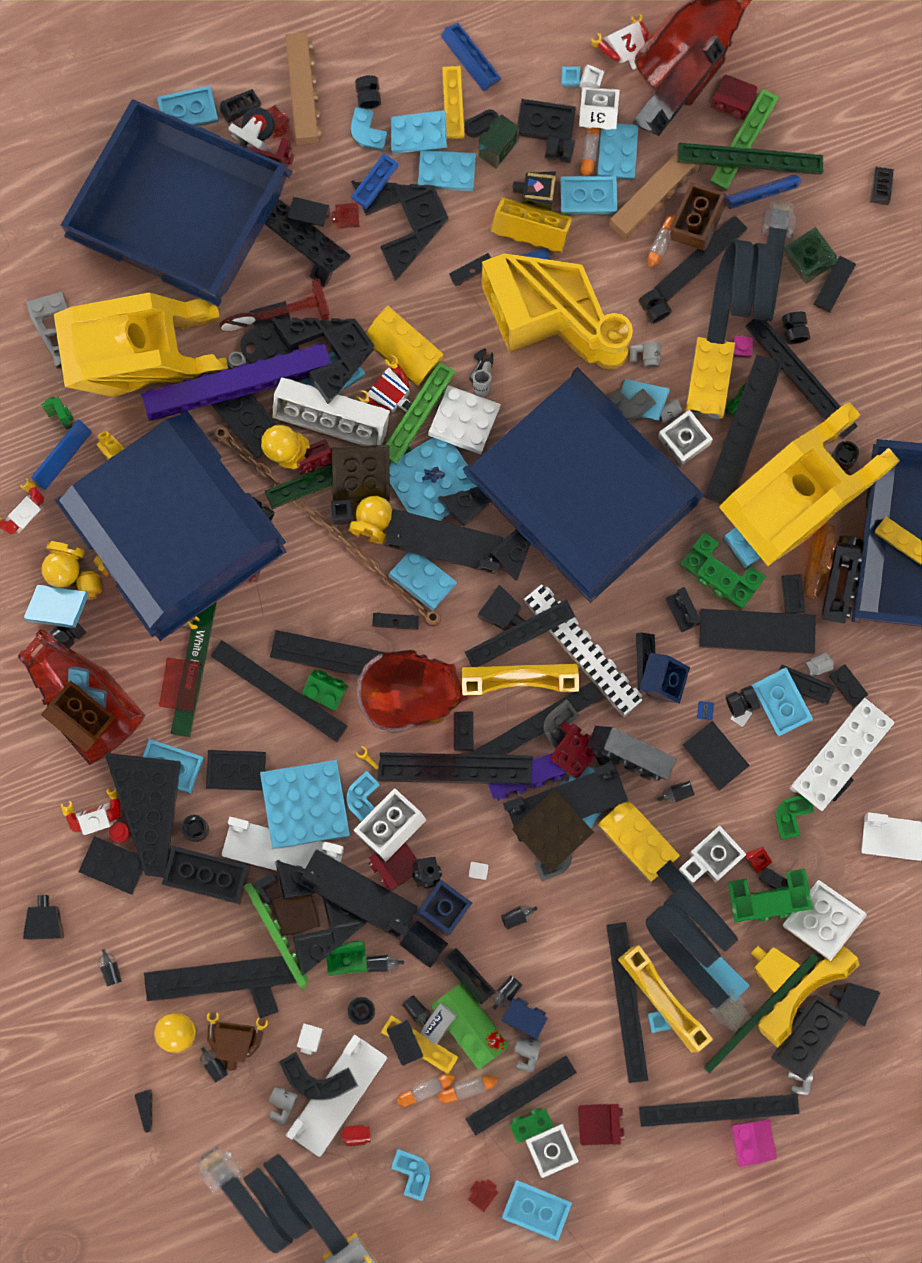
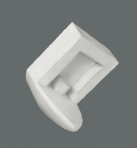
(591, 77)

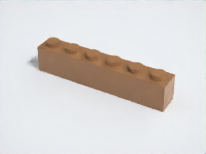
(302, 88)
(651, 197)

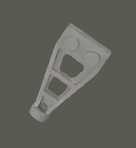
(46, 307)

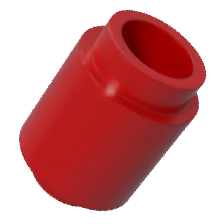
(119, 832)
(356, 1135)

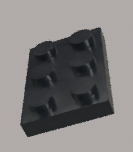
(112, 865)

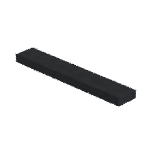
(700, 259)
(520, 634)
(520, 1095)

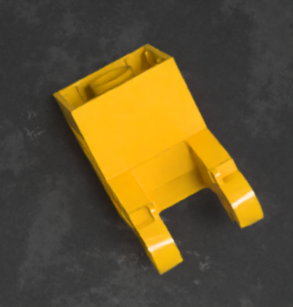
(549, 298)
(131, 343)
(800, 489)

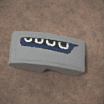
(438, 1023)

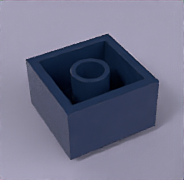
(664, 678)
(443, 908)
(524, 1018)

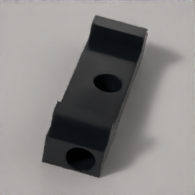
(464, 274)
(405, 621)
(772, 879)

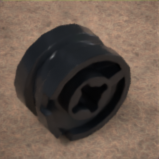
(353, 1011)

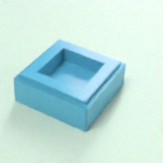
(571, 76)
(657, 1022)

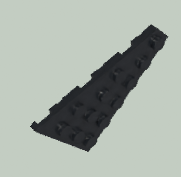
(149, 801)

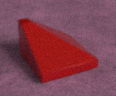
(758, 859)

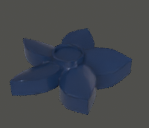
(433, 475)

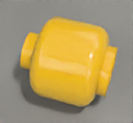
(90, 583)

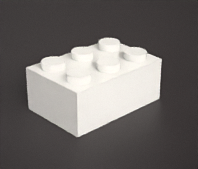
(390, 824)

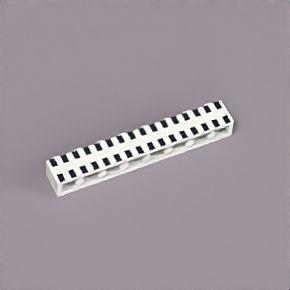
(587, 655)

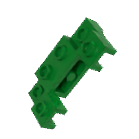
(718, 576)
(772, 902)

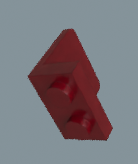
(734, 97)
(283, 155)
(316, 456)
(573, 752)
(396, 869)
(600, 1124)

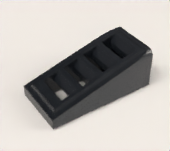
(237, 113)
(878, 198)
(144, 1105)

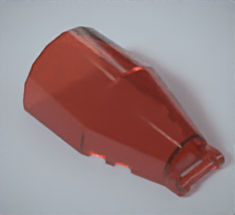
(679, 32)
(50, 674)
(408, 691)

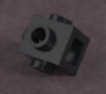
(426, 872)

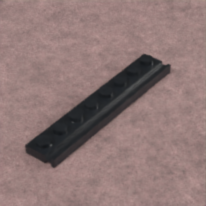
(743, 429)
(321, 653)
(455, 768)
(217, 978)

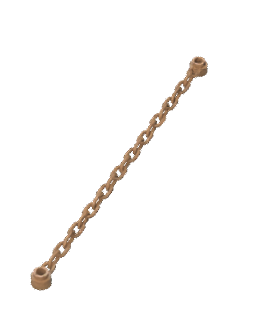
(223, 439)

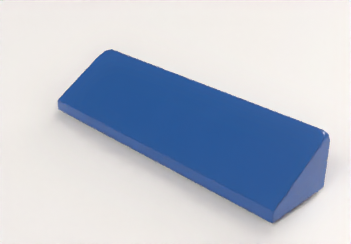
(470, 56)
(763, 191)
(61, 454)

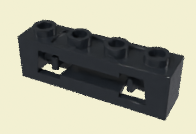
(838, 613)

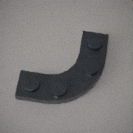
(316, 1088)

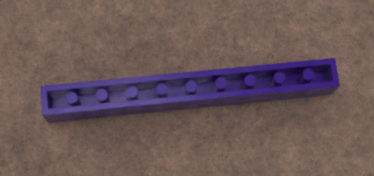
(233, 382)

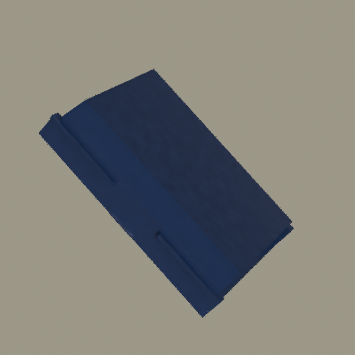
(175, 201)
(584, 485)
(171, 525)
(888, 579)

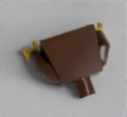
(233, 1041)

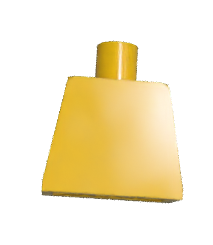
(773, 967)

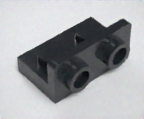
(683, 610)

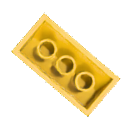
(531, 224)
(398, 338)

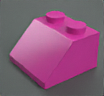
(753, 1142)

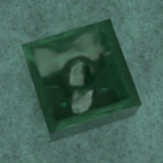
(498, 141)
(810, 255)

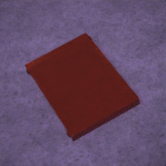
(180, 684)

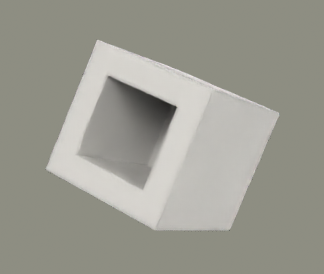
(692, 869)
(309, 1039)

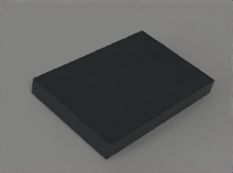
(545, 119)
(715, 755)
(235, 770)

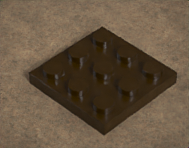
(360, 472)
(553, 830)

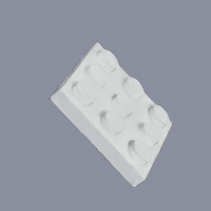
(464, 419)
(829, 922)

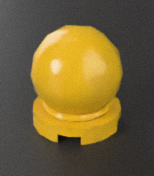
(284, 446)
(372, 518)
(61, 566)
(175, 1032)

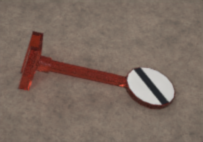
(245, 319)

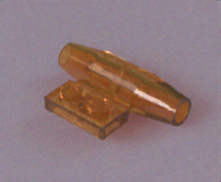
(819, 561)

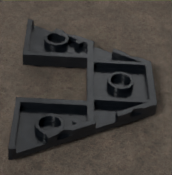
(424, 214)
(344, 338)
(467, 505)
(317, 945)

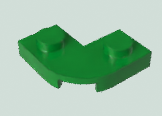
(787, 813)

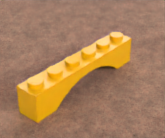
(486, 679)
(680, 1020)
(778, 1024)

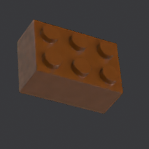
(698, 216)
(78, 715)

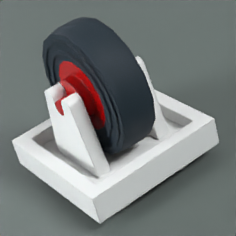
(256, 127)

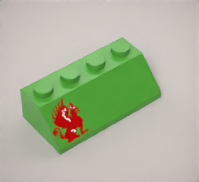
(472, 1027)

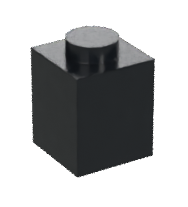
(341, 512)

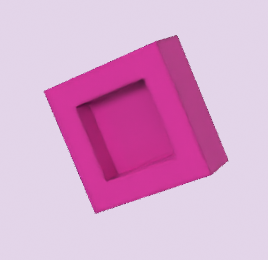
(743, 346)

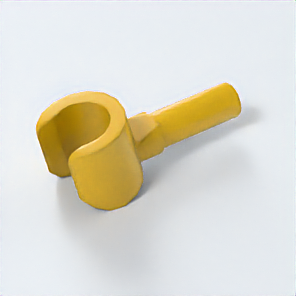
(366, 757)

